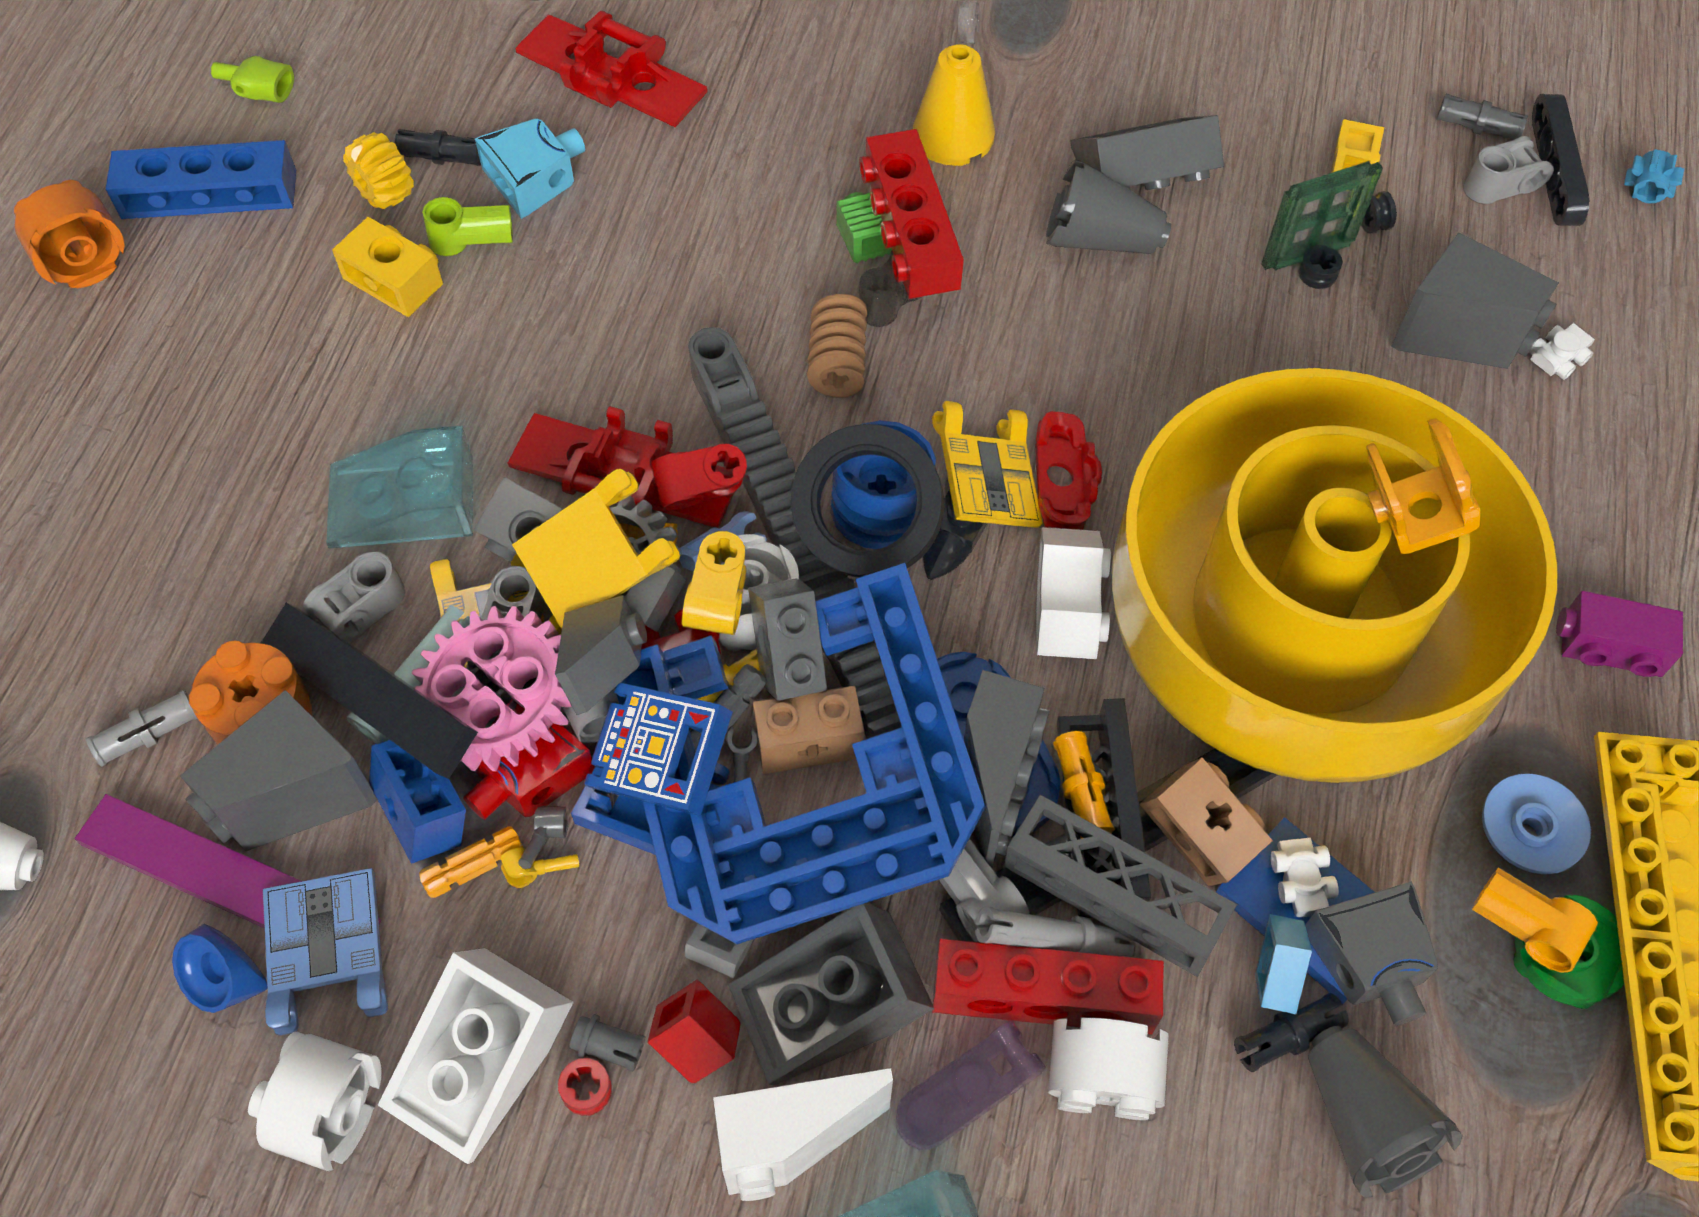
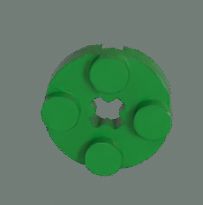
(1589, 980)

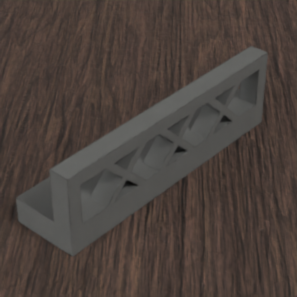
(1109, 902)

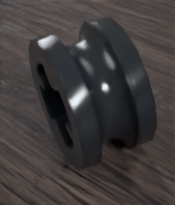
(1380, 213)
(1323, 258)

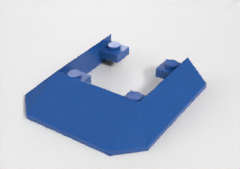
(897, 836)

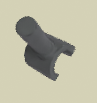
(741, 754)
(548, 823)

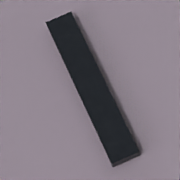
(371, 691)

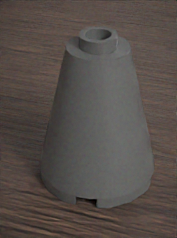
(1104, 215)
(1377, 1113)

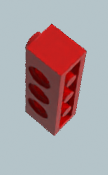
(912, 214)
(1045, 984)

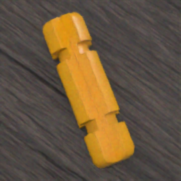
(468, 862)

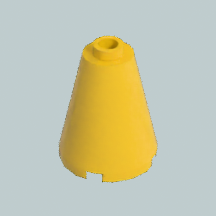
(956, 109)

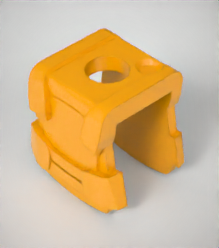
(1447, 484)

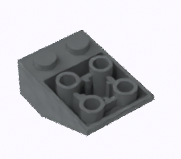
(1003, 745)

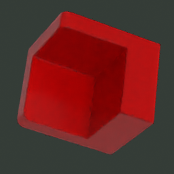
(694, 1032)

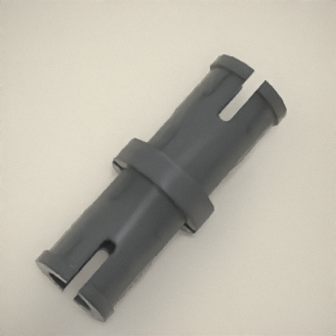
(1482, 117)

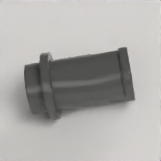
(606, 1042)

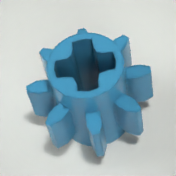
(1654, 176)

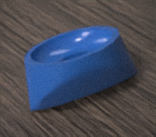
(215, 970)

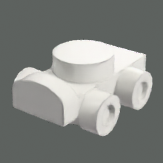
(1561, 350)
(1302, 879)

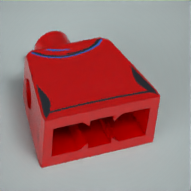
(535, 779)

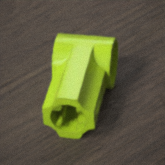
(454, 227)

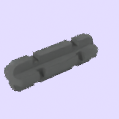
(747, 684)

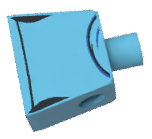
(529, 163)

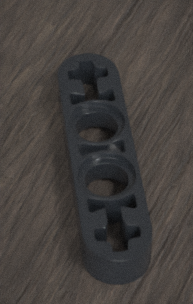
(1558, 145)

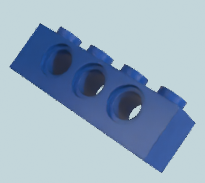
(201, 179)

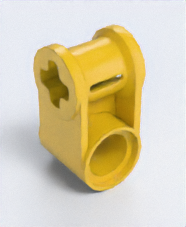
(716, 590)

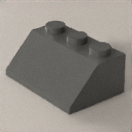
(1155, 151)

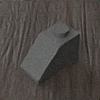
(598, 651)

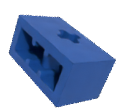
(416, 802)

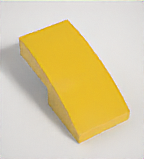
(1357, 144)

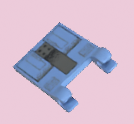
(321, 937)

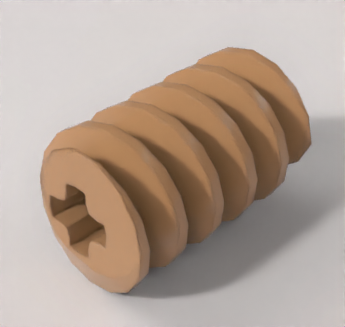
(837, 345)

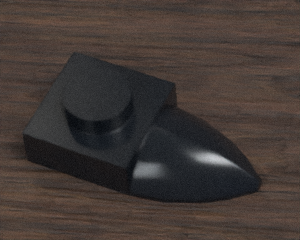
(952, 543)

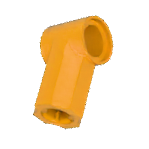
(1551, 928)

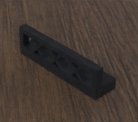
(1119, 784)

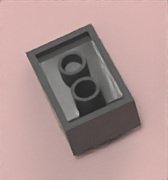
(830, 993)

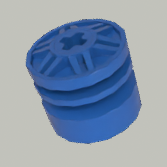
(875, 495)

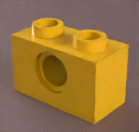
(388, 266)

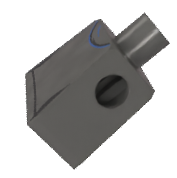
(1377, 949)

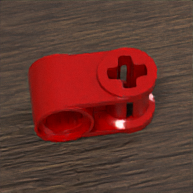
(691, 477)

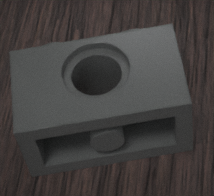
(788, 638)

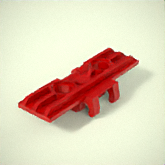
(609, 78)
(598, 452)

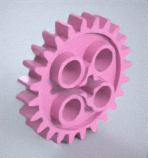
(527, 653)

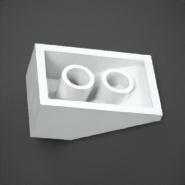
(473, 1051)
(785, 1130)

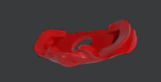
(1064, 444)

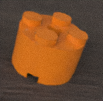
(68, 234)
(240, 684)

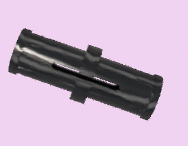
(437, 147)
(1290, 1032)

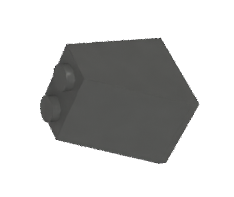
(1476, 307)
(275, 778)

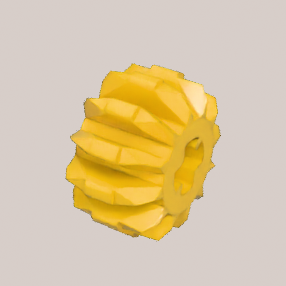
(378, 170)

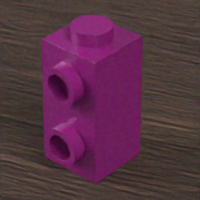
(1621, 634)

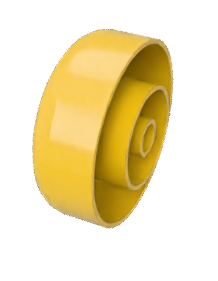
(1283, 608)

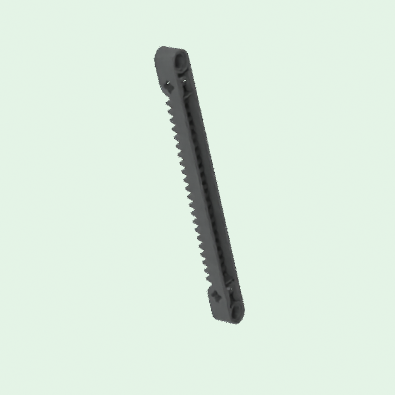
(769, 478)

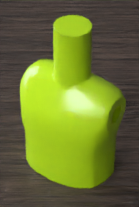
(257, 78)

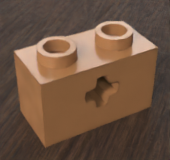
(808, 729)
(1181, 811)

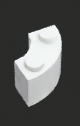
(1070, 593)

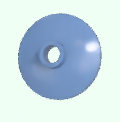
(1546, 806)

